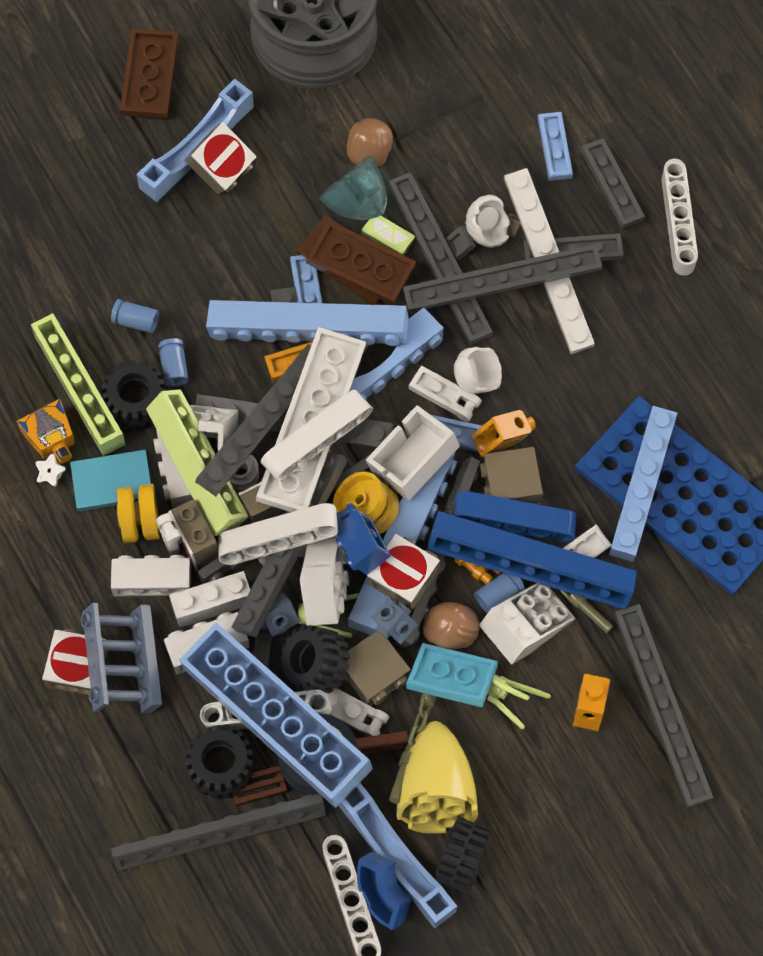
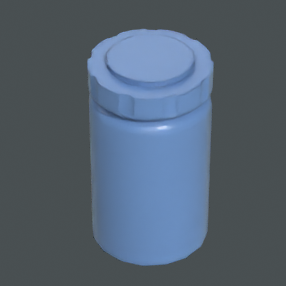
(134, 316)
(173, 362)
(498, 591)

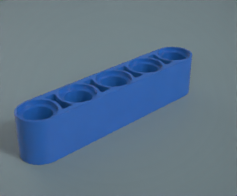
(517, 516)

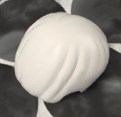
(488, 221)
(478, 370)

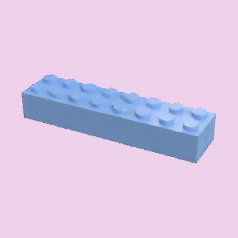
(276, 715)

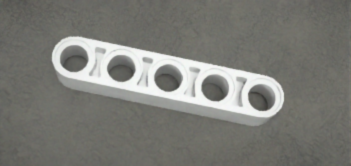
(679, 227)
(316, 435)
(277, 534)
(227, 718)
(350, 887)

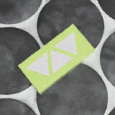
(388, 234)

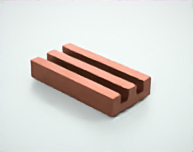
(382, 742)
(264, 794)

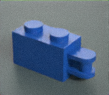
(360, 540)

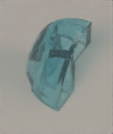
(359, 193)

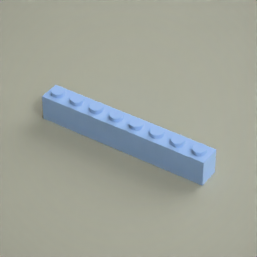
(301, 320)
(409, 523)

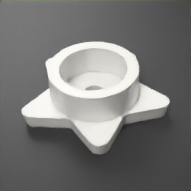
(54, 475)

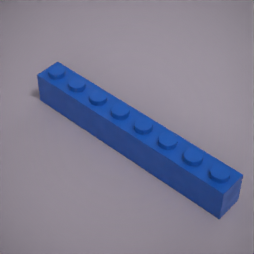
(532, 560)

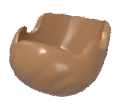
(369, 138)
(451, 625)

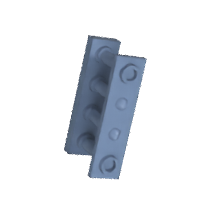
(145, 657)

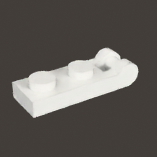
(444, 393)
(169, 533)
(354, 712)

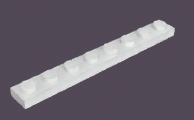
(543, 243)

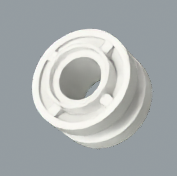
(249, 479)

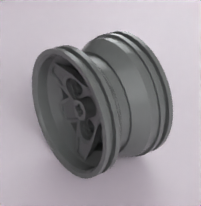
(319, 63)

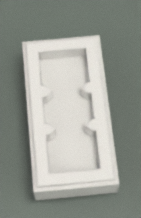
(590, 543)

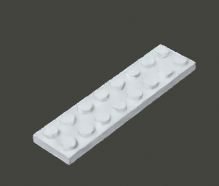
(323, 381)

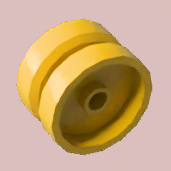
(369, 497)
(134, 513)

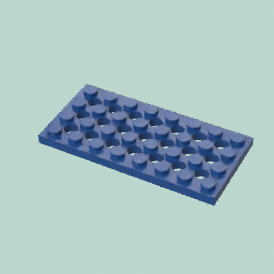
(670, 529)

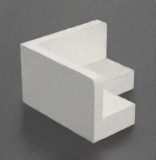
(216, 422)

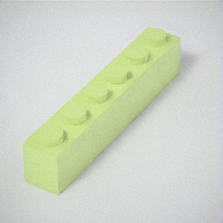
(78, 385)
(191, 455)

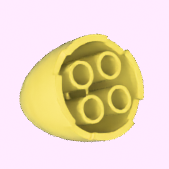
(437, 783)

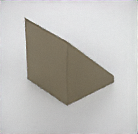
(514, 225)

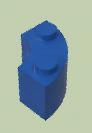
(381, 891)

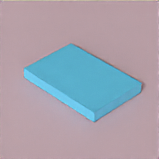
(98, 478)
(452, 675)

